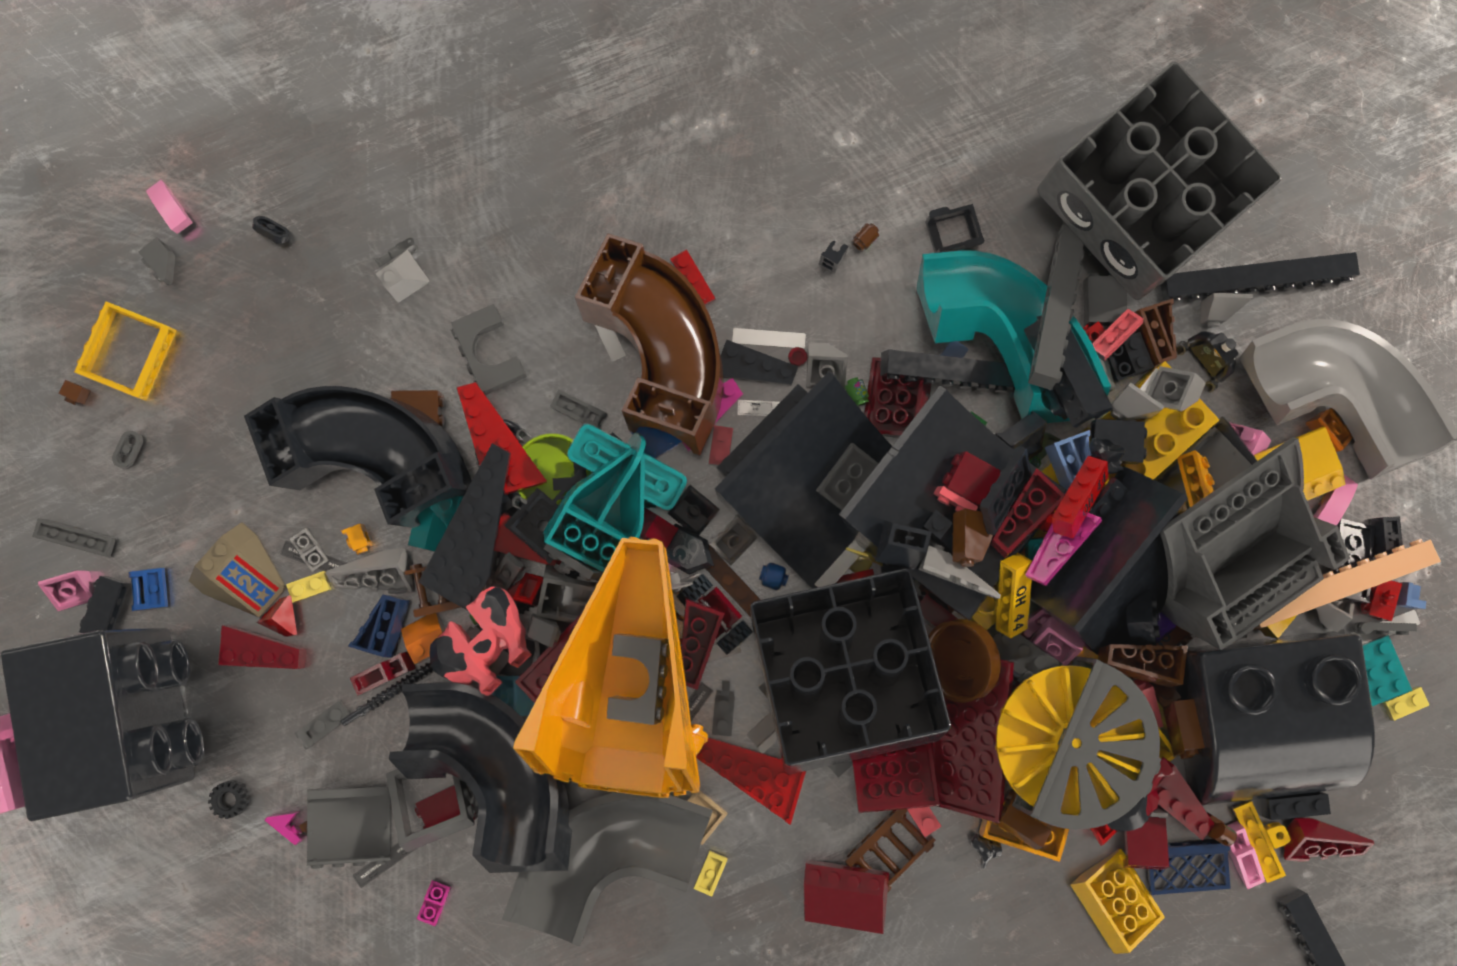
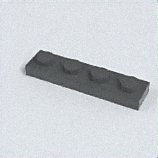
(74, 537)

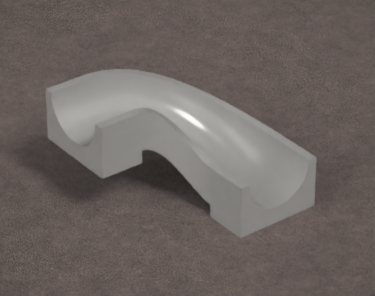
(1360, 377)

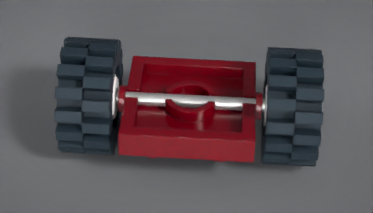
(717, 600)

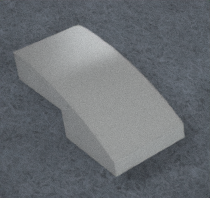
(309, 549)

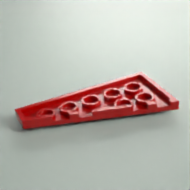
(488, 428)
(756, 775)

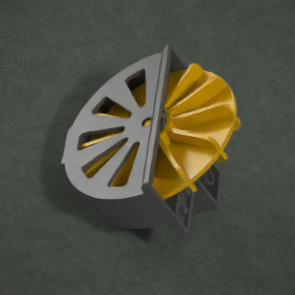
(1078, 745)

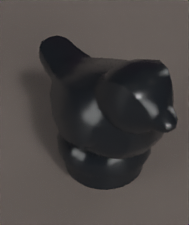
(986, 848)

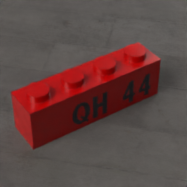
(1080, 497)

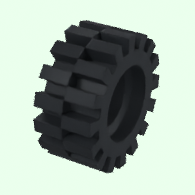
(216, 799)

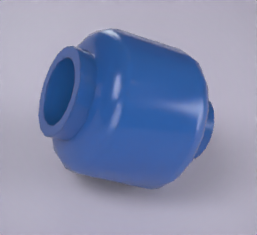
(773, 576)

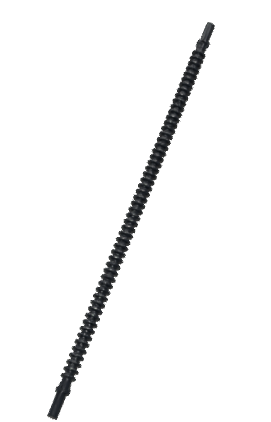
(424, 670)

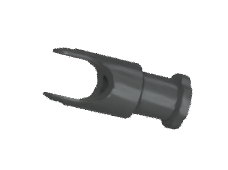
(396, 250)

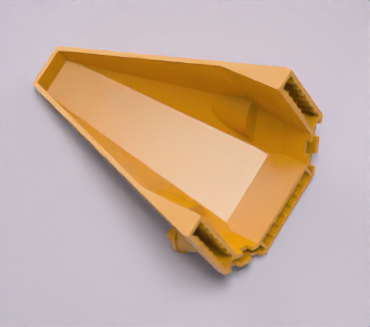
(569, 721)

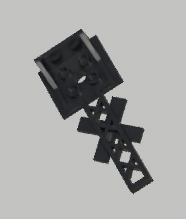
(541, 507)

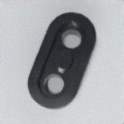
(270, 229)

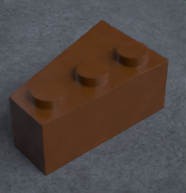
(1158, 331)

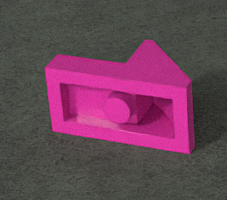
(282, 823)

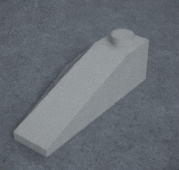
(941, 565)
(376, 572)

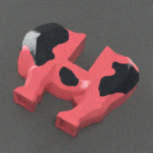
(468, 659)

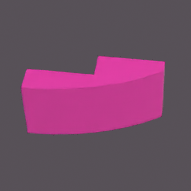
(433, 903)

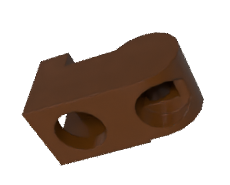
(1221, 832)

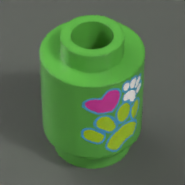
(857, 391)

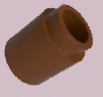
(865, 237)

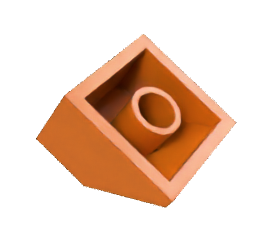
(420, 635)

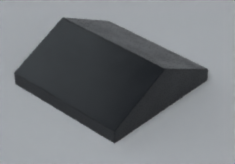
(693, 510)

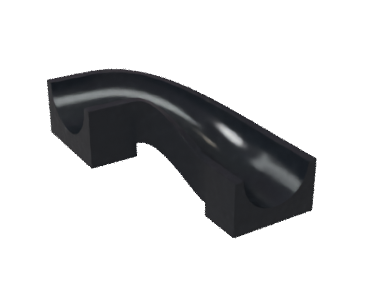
(364, 432)
(473, 738)

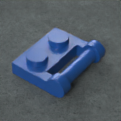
(154, 589)

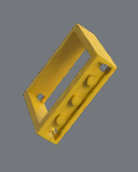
(152, 365)

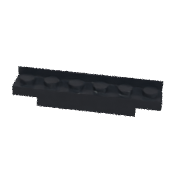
(1079, 386)

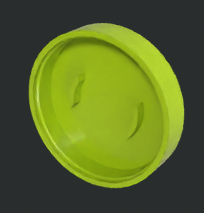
(551, 459)

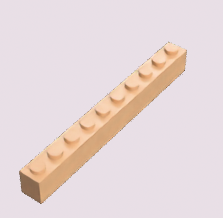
(1360, 578)

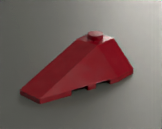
(1319, 839)

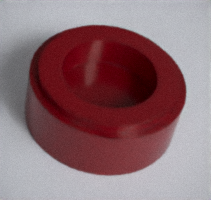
(797, 356)

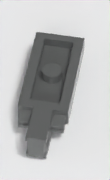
(723, 711)

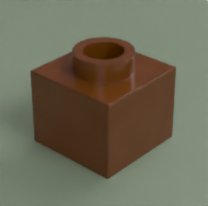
(74, 393)

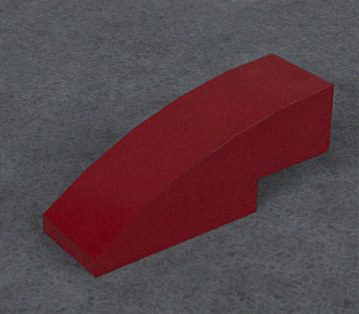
(382, 673)

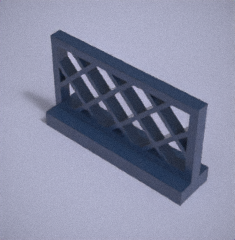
(1193, 848)

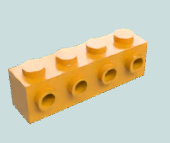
(1195, 476)

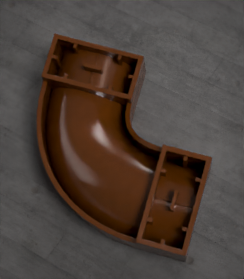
(669, 329)

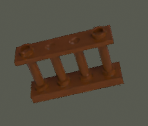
(425, 607)
(884, 829)

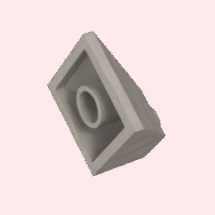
(402, 276)
(1221, 306)
(824, 359)
(1176, 388)
(1134, 404)
(1336, 614)

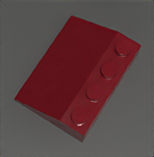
(893, 402)
(845, 896)

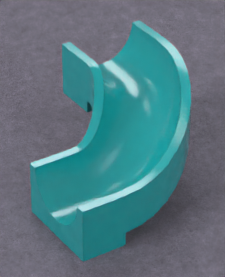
(999, 298)

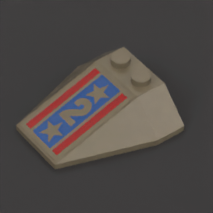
(239, 572)

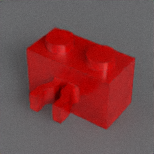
(1382, 601)

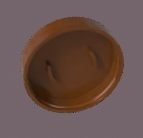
(965, 659)

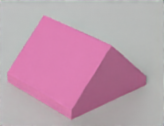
(68, 589)

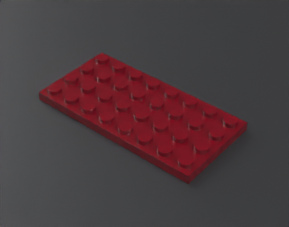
(966, 756)

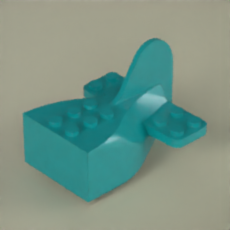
(610, 499)

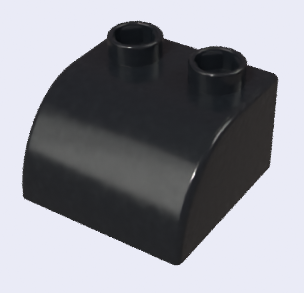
(1279, 717)

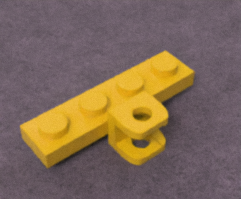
(1263, 839)

